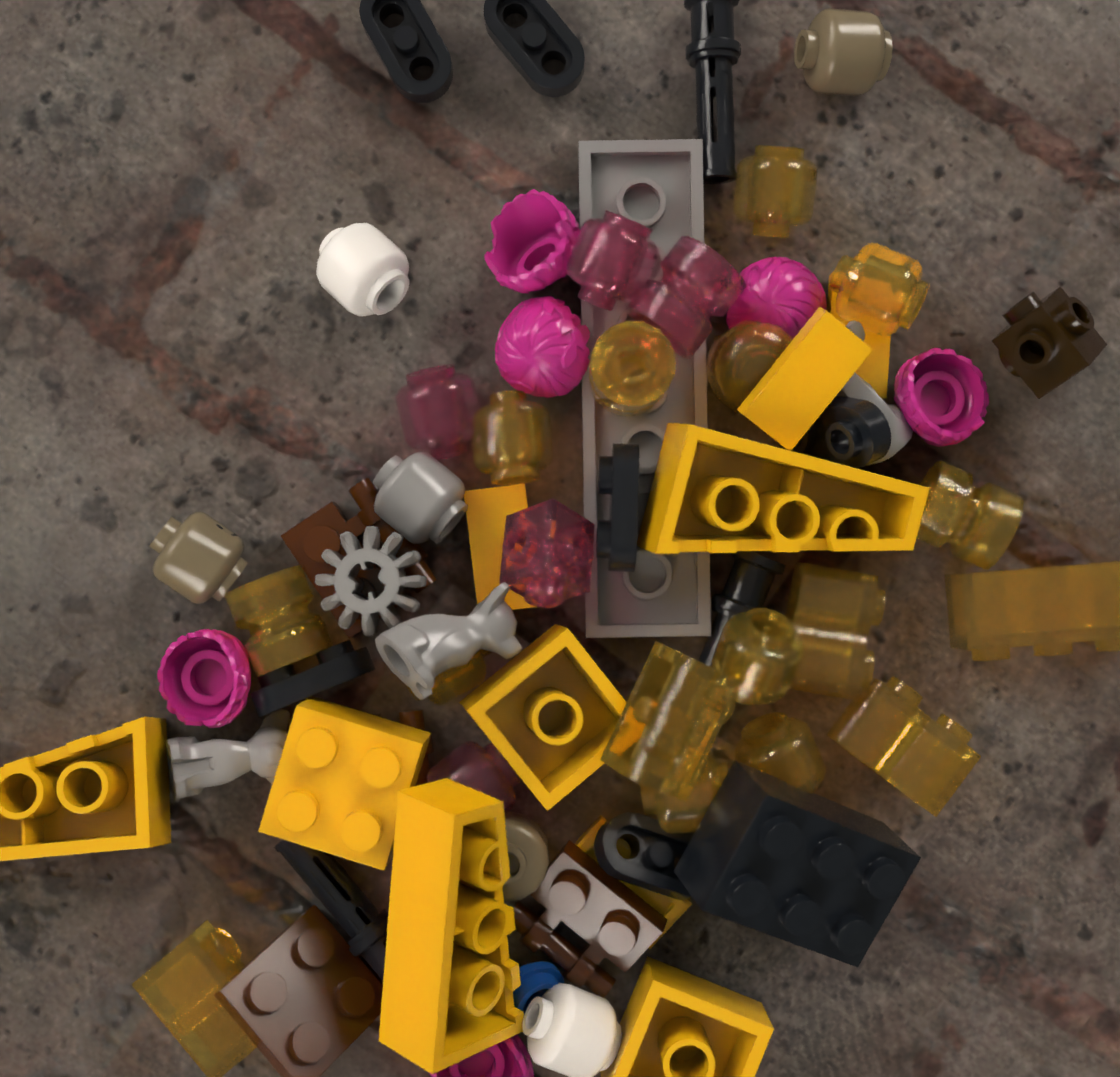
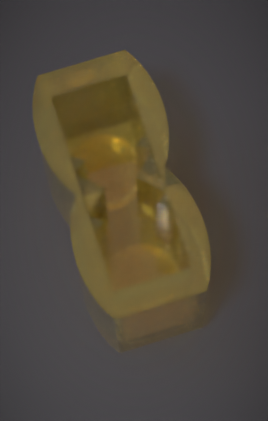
(833, 618)
(904, 744)

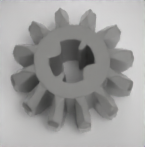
(349, 586)

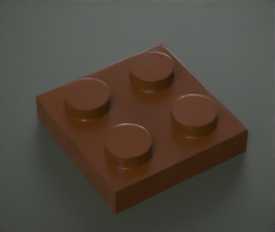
(303, 997)

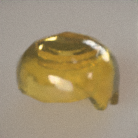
(742, 358)

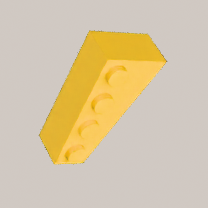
(750, 496)
(88, 795)
(448, 928)

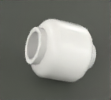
(363, 269)
(572, 1031)

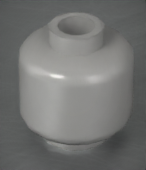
(419, 497)

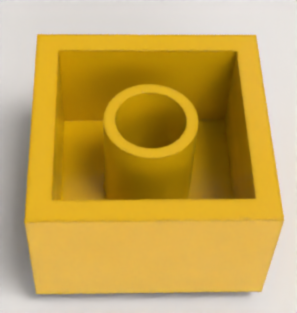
(548, 714)
(343, 781)
(688, 1028)

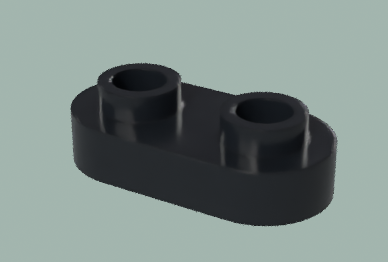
(535, 42)
(408, 47)
(848, 434)
(618, 535)
(335, 667)
(650, 857)

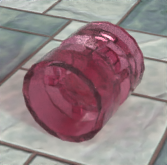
(692, 289)

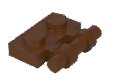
(323, 532)
(598, 910)

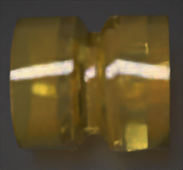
(631, 368)
(969, 518)
(278, 619)

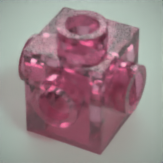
(547, 554)

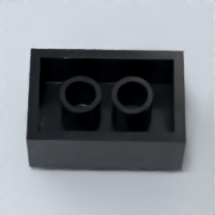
(795, 865)

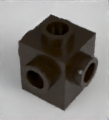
(1048, 340)

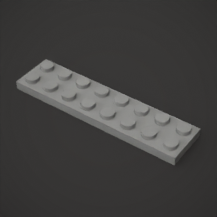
(663, 190)

